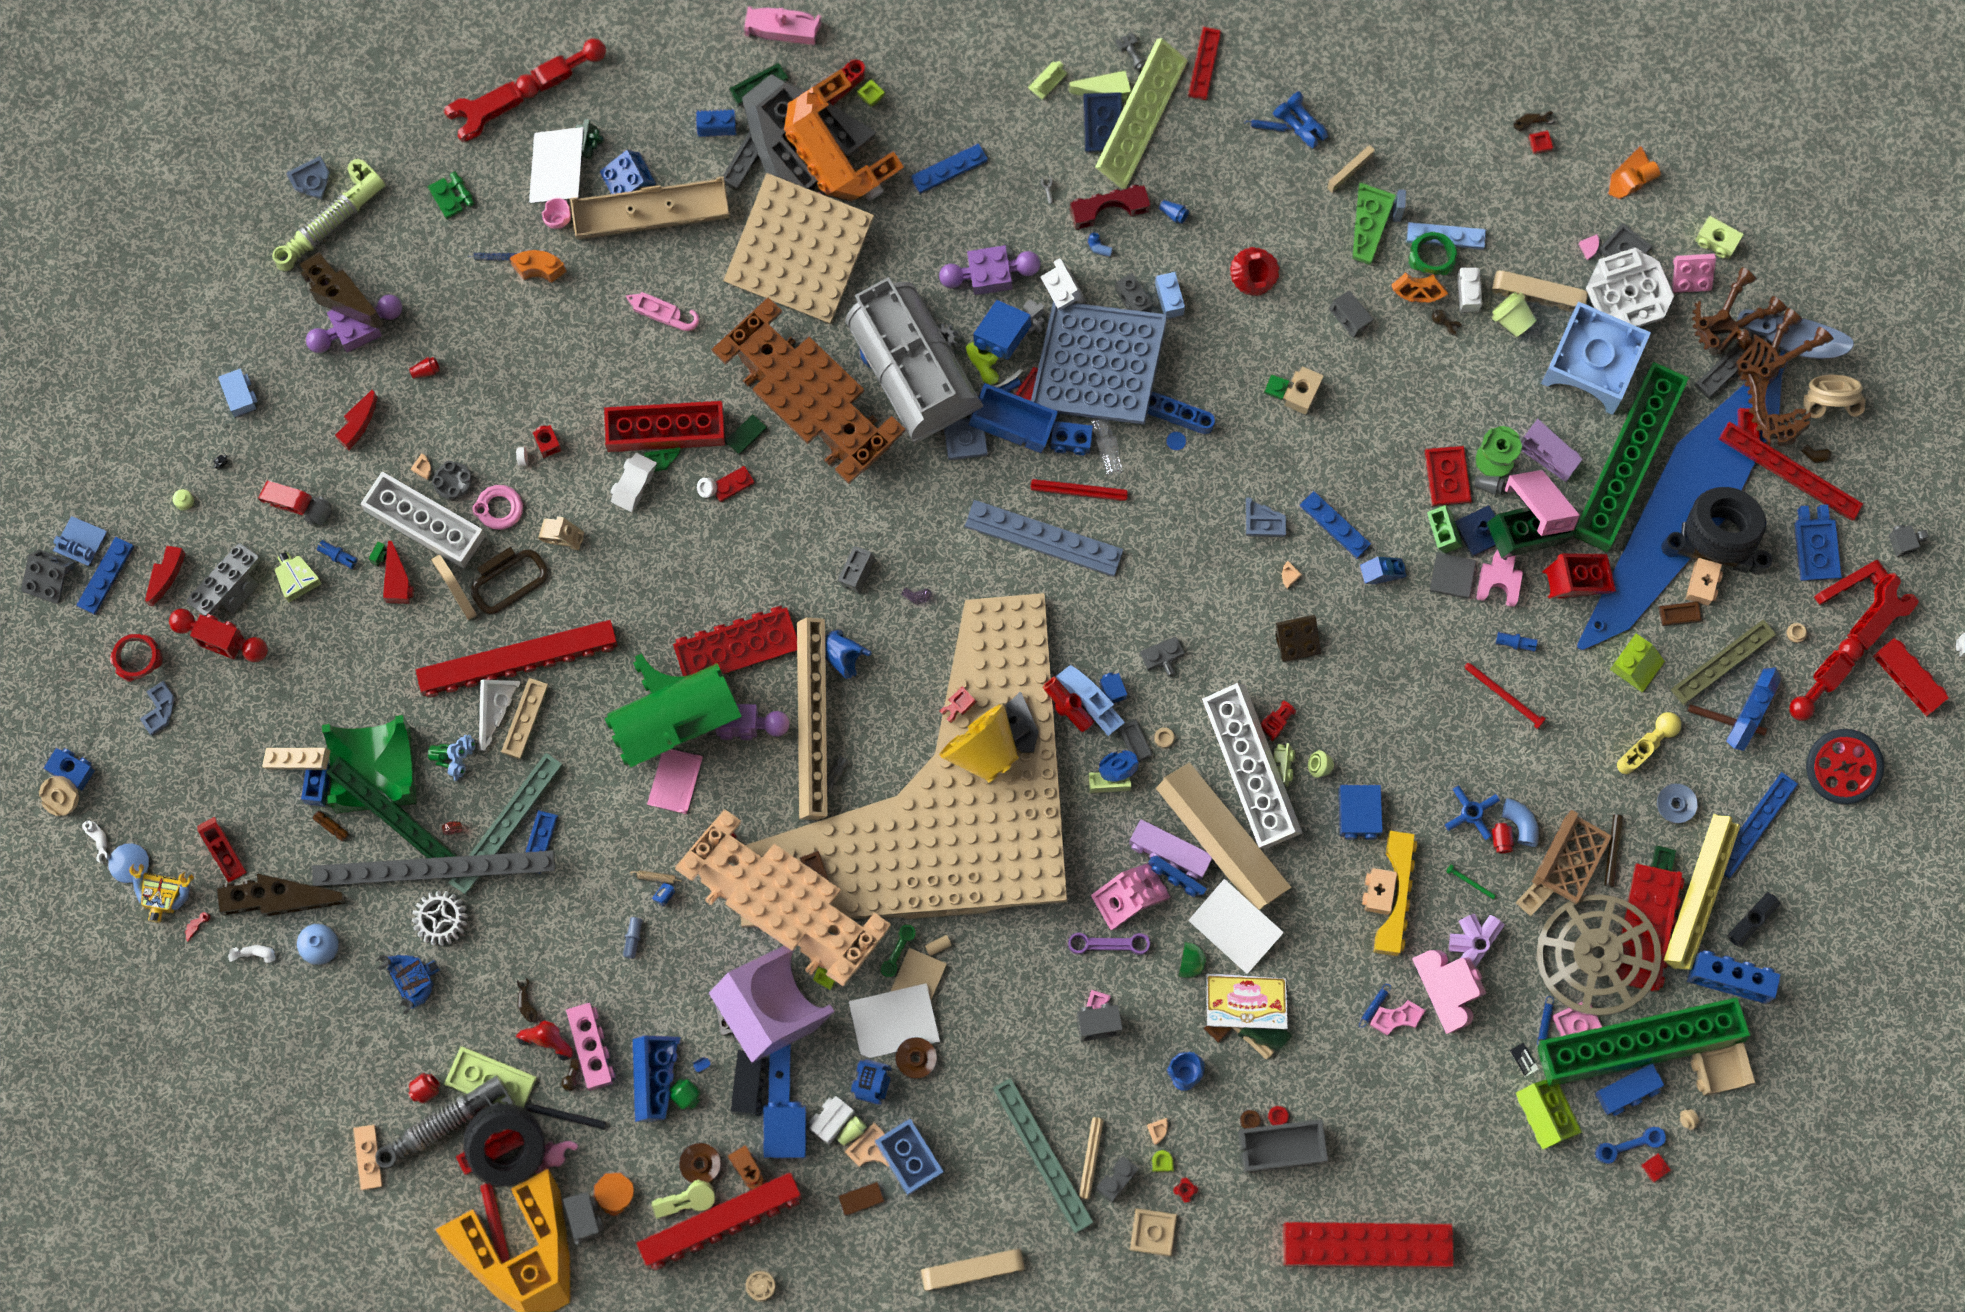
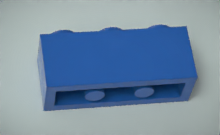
(1630, 1090)

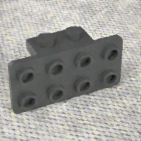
(227, 583)

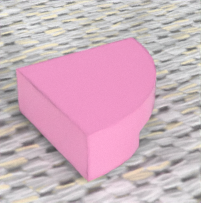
(1589, 246)
(1096, 999)

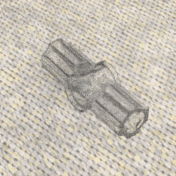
(1107, 447)

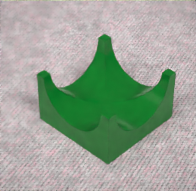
(380, 755)

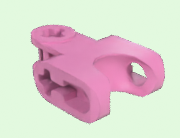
(1500, 575)

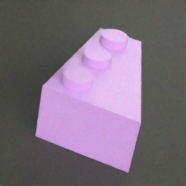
(1550, 451)

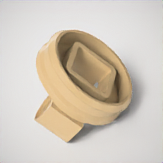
(1836, 392)

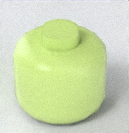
(183, 499)

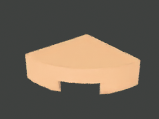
(422, 467)
(1290, 574)
(1158, 1130)

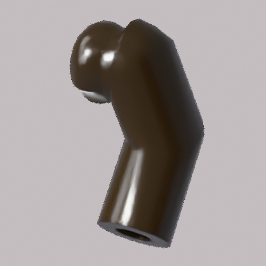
(1817, 456)

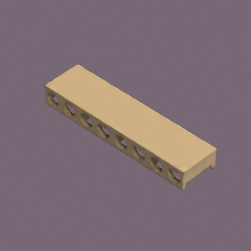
(1222, 836)

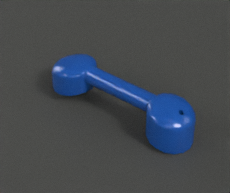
(1651, 1137)

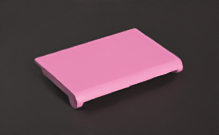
(675, 781)

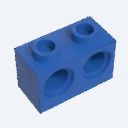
(1071, 432)

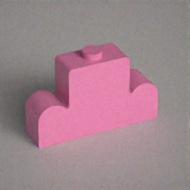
(1450, 987)

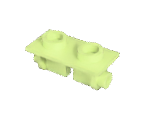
(1048, 79)
(1285, 757)

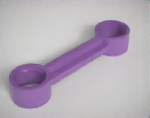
(1109, 943)

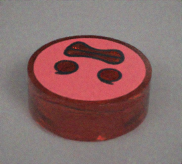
(451, 828)

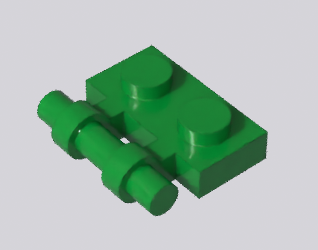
(445, 197)

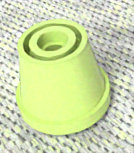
(1514, 314)

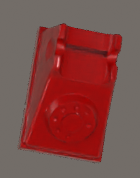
(1579, 575)

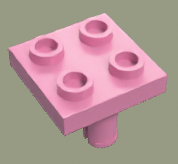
(1693, 273)

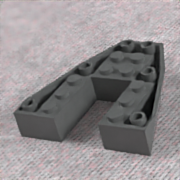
(766, 116)

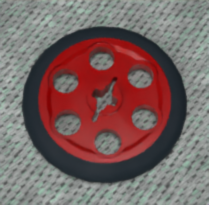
(1866, 784)

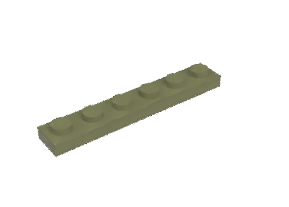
(1723, 662)

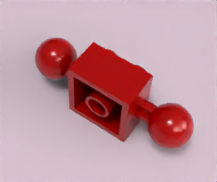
(217, 636)

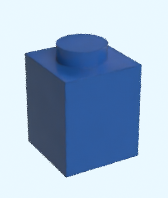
(1113, 687)

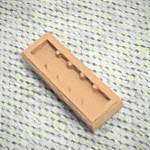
(366, 1150)

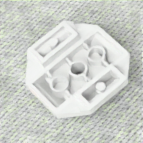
(1633, 273)

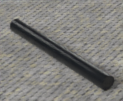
(565, 1116)

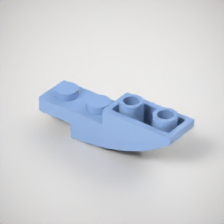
(1092, 699)

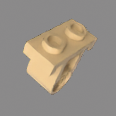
(561, 533)

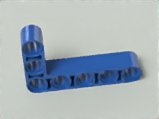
(1180, 409)

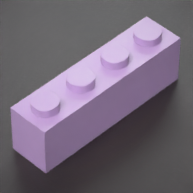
(1170, 849)

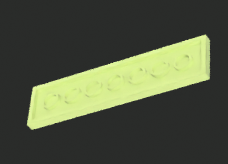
(1141, 113)

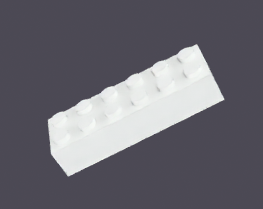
(423, 520)

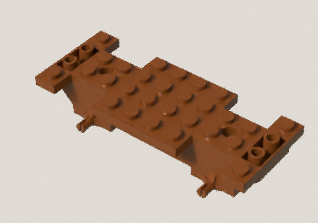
(808, 391)

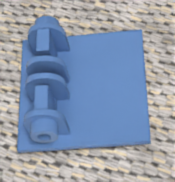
(79, 541)

